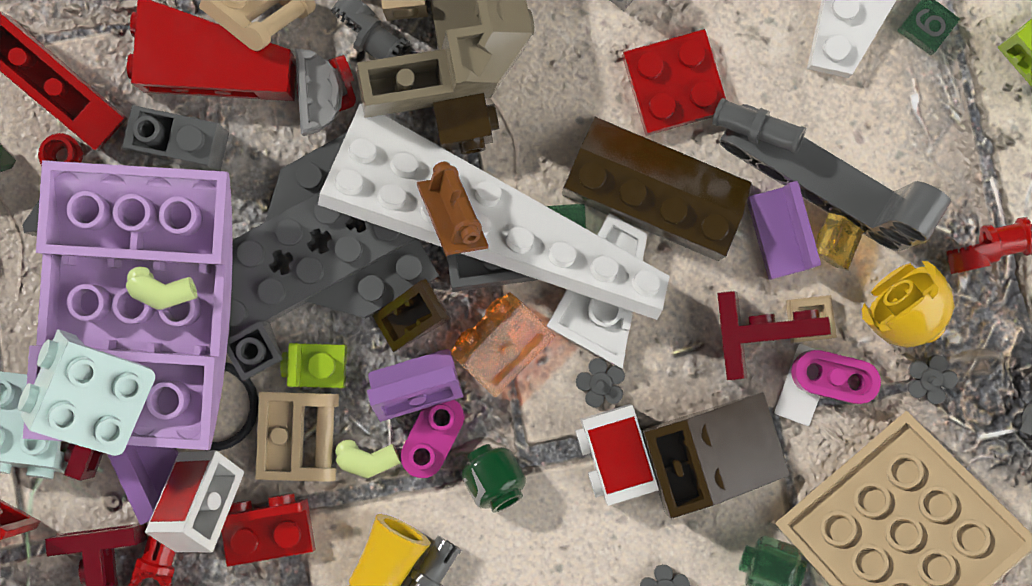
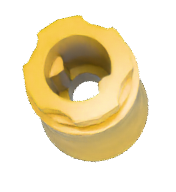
(388, 553)

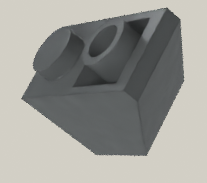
(176, 138)

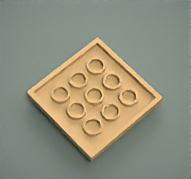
(905, 518)

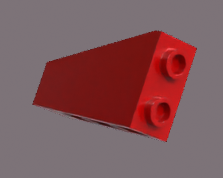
(201, 58)
(56, 85)

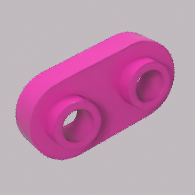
(834, 375)
(433, 437)

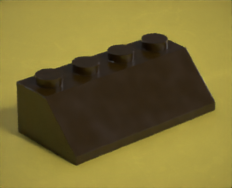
(658, 189)

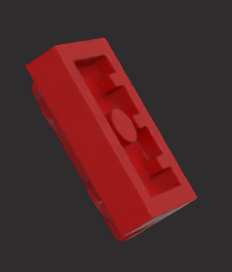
(267, 530)

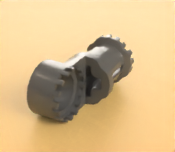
(371, 35)

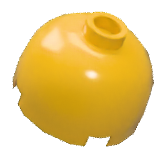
(910, 306)

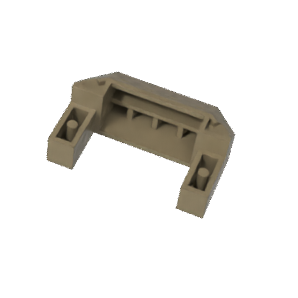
(475, 53)

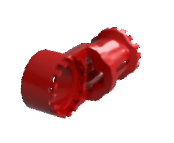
(993, 245)
(154, 564)

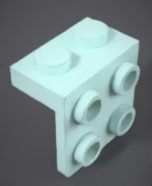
(85, 395)
(39, 456)

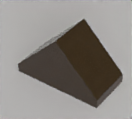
(411, 315)

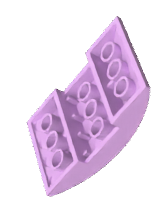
(178, 225)

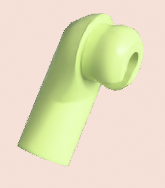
(155, 294)
(362, 463)

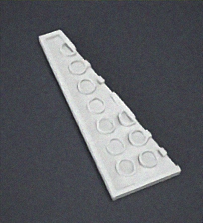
(377, 183)

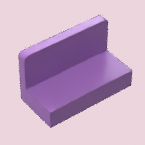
(783, 231)
(414, 385)
(143, 476)

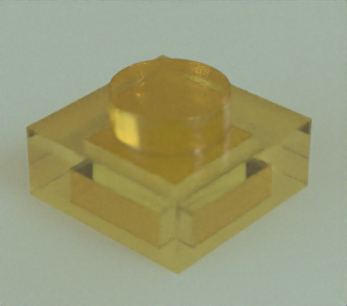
(838, 241)

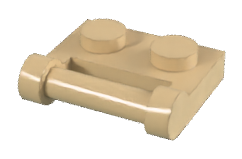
(238, 14)
(282, 436)

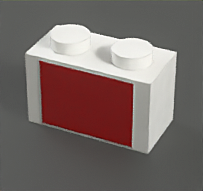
(617, 454)
(195, 501)

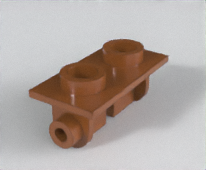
(451, 211)

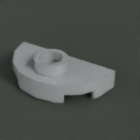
(318, 91)

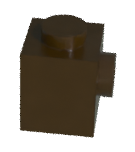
(465, 123)

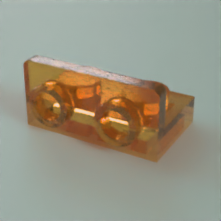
(501, 343)

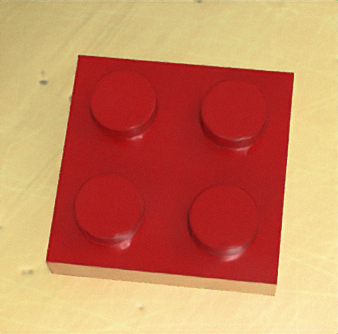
(674, 81)

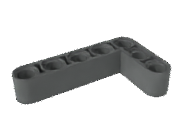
(886, 216)

